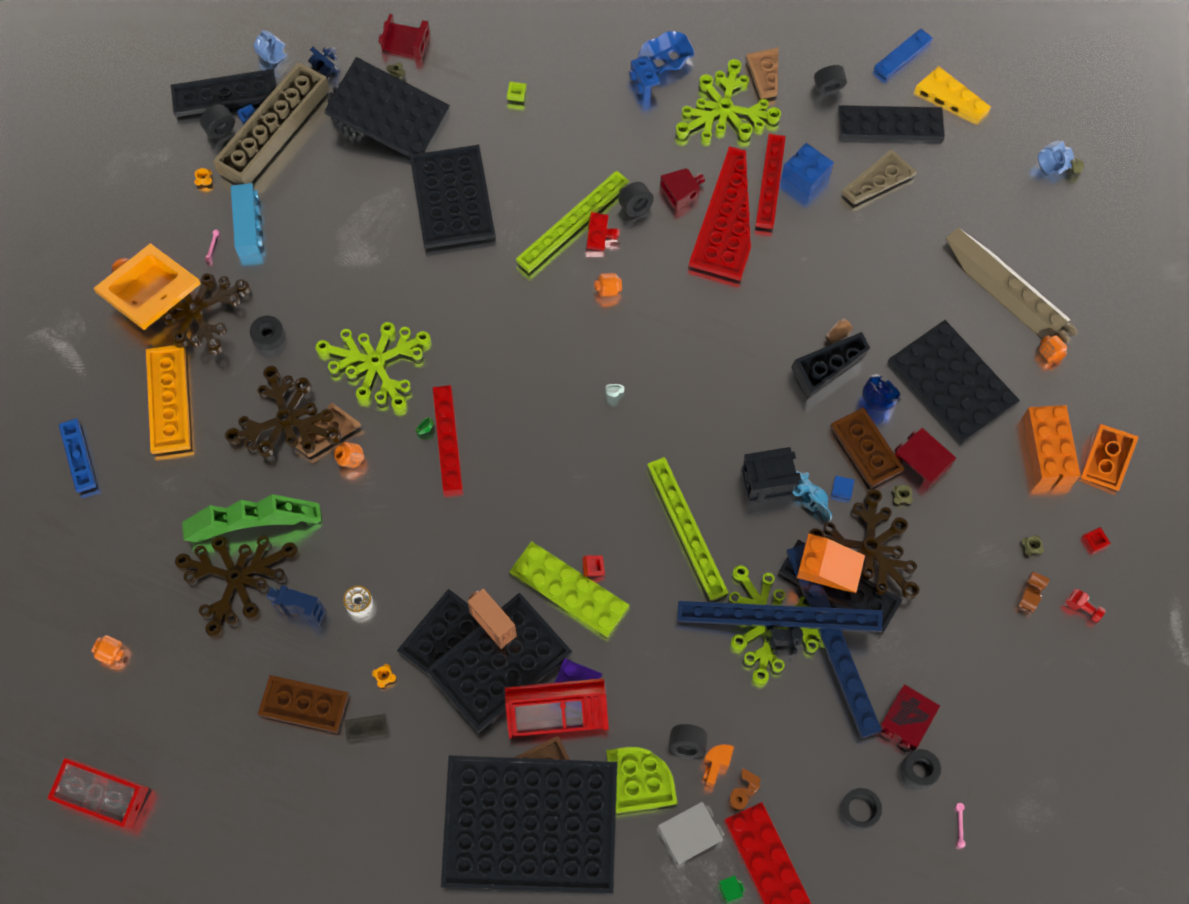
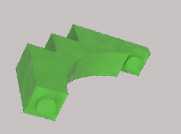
(246, 514)

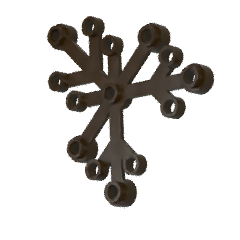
(194, 310)
(255, 429)
(885, 564)
(257, 566)

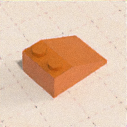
(1109, 456)
(830, 564)

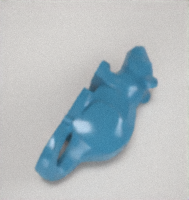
(814, 496)

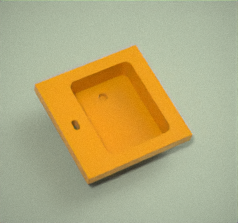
(147, 286)

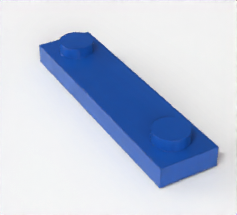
(903, 53)
(77, 455)

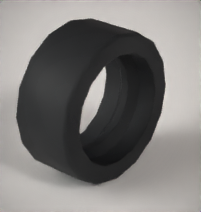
(872, 797)

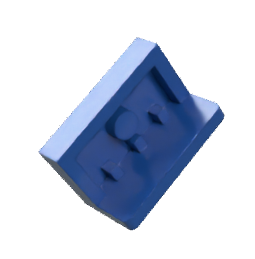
(643, 75)

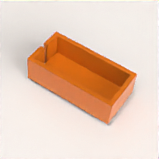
(1051, 445)

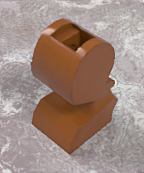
(1032, 592)
(739, 797)

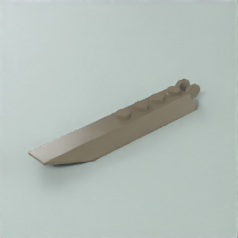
(1009, 288)

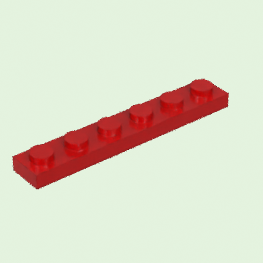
(770, 181)
(447, 439)

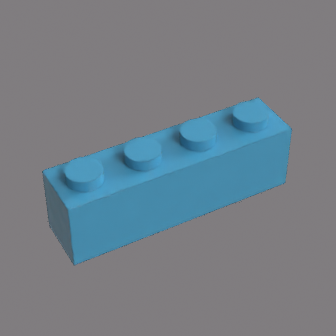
(245, 219)

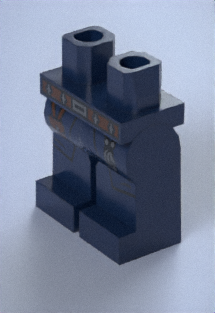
(297, 604)

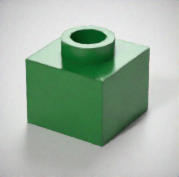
(731, 889)

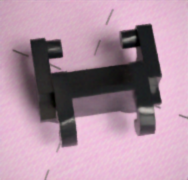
(783, 637)

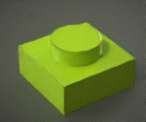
(516, 91)

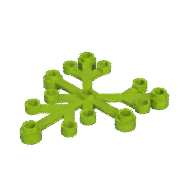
(708, 116)
(354, 355)
(764, 652)

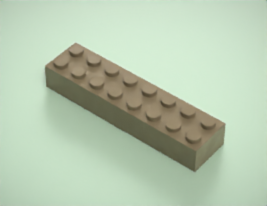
(271, 125)

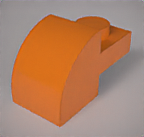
(718, 758)

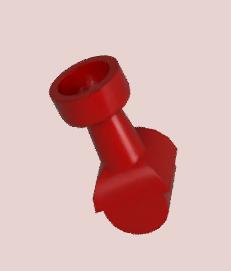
(1079, 600)

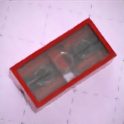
(98, 793)

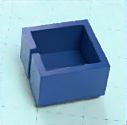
(807, 169)

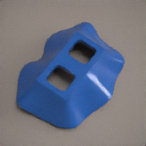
(662, 45)

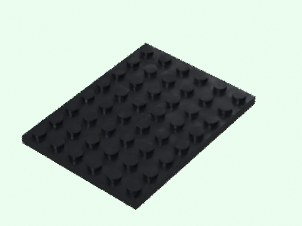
(529, 824)

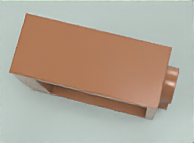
(491, 618)

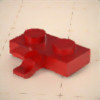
(598, 231)

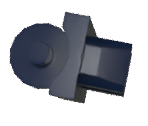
(329, 54)

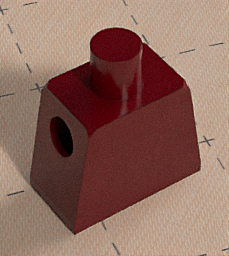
(681, 186)

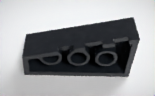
(826, 364)

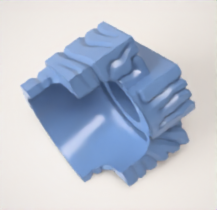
(269, 47)
(1055, 158)

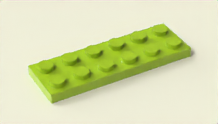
(569, 589)

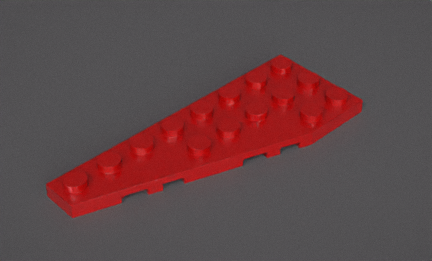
(725, 231)

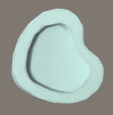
(614, 389)

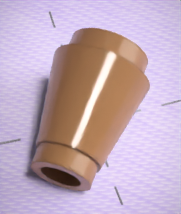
(839, 331)

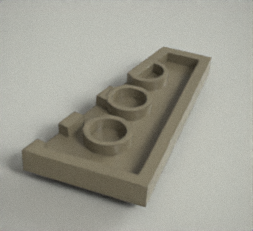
(880, 176)

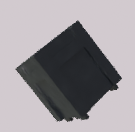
(770, 475)

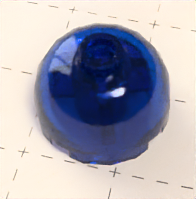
(880, 394)

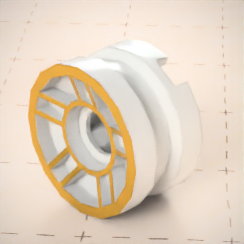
(358, 593)

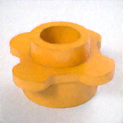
(202, 172)
(385, 669)

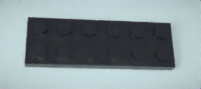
(229, 91)
(891, 122)
(864, 599)

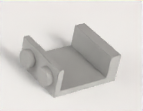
(690, 833)

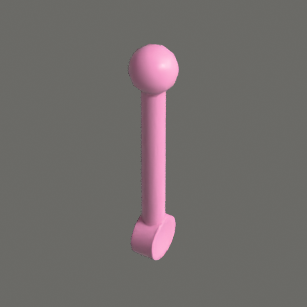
(208, 257)
(960, 807)

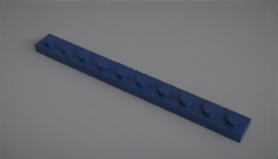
(780, 616)
(838, 655)

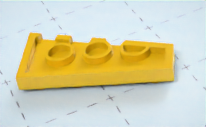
(946, 88)

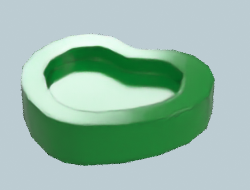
(425, 426)

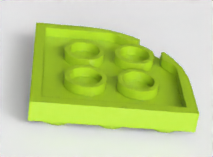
(642, 780)

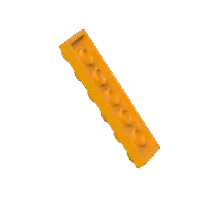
(168, 399)

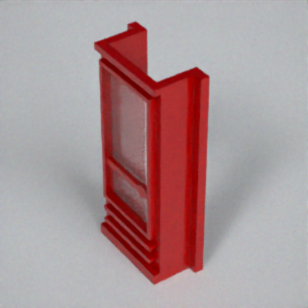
(556, 707)

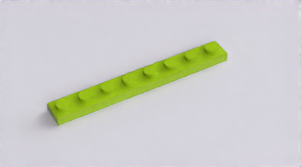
(572, 221)
(687, 529)

